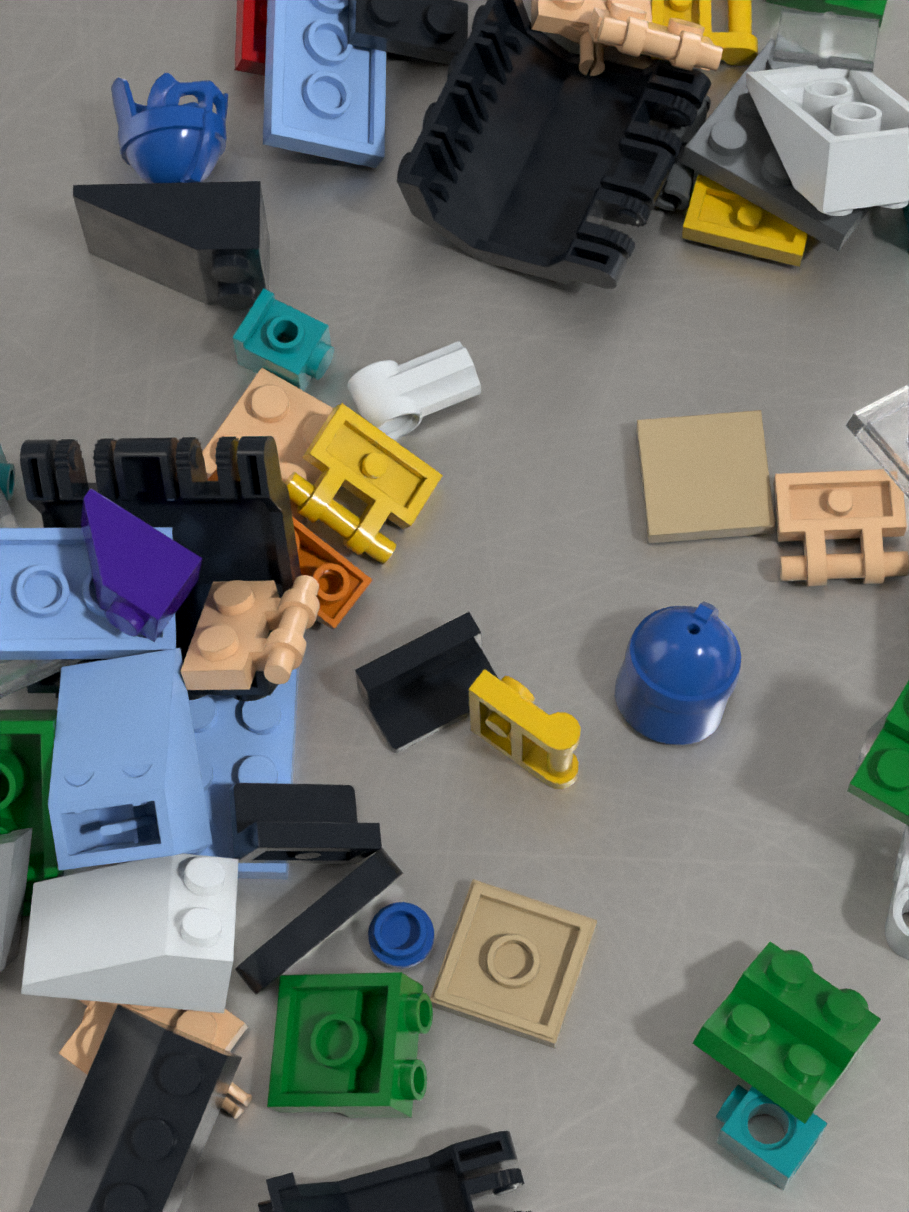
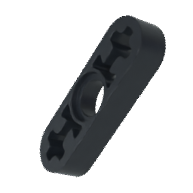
(318, 921)

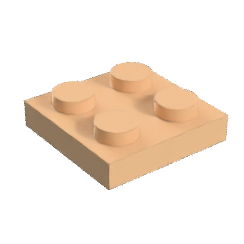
(280, 411)

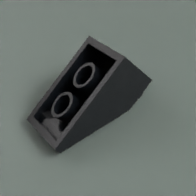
(185, 236)

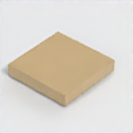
(705, 476)
(513, 963)

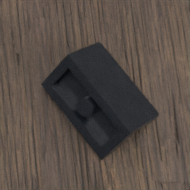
(424, 682)
(299, 824)

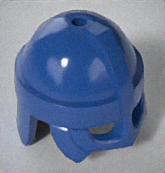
(170, 139)
(678, 674)

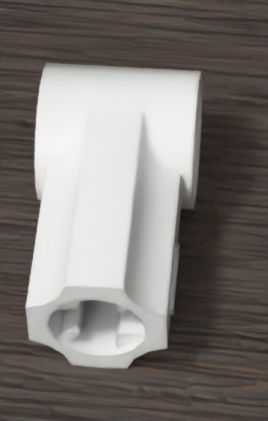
(401, 395)

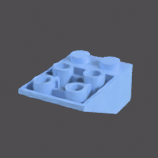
(125, 763)

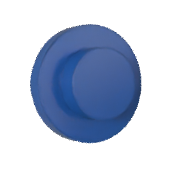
(401, 935)

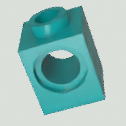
(774, 1161)

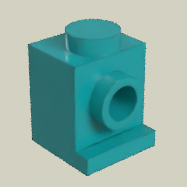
(259, 343)

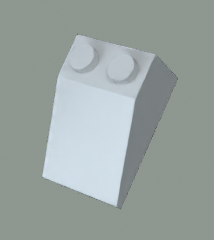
(837, 135)
(136, 934)

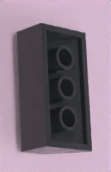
(138, 1120)

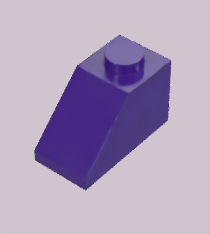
(135, 568)

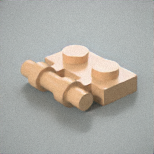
(679, 42)
(840, 506)
(234, 633)

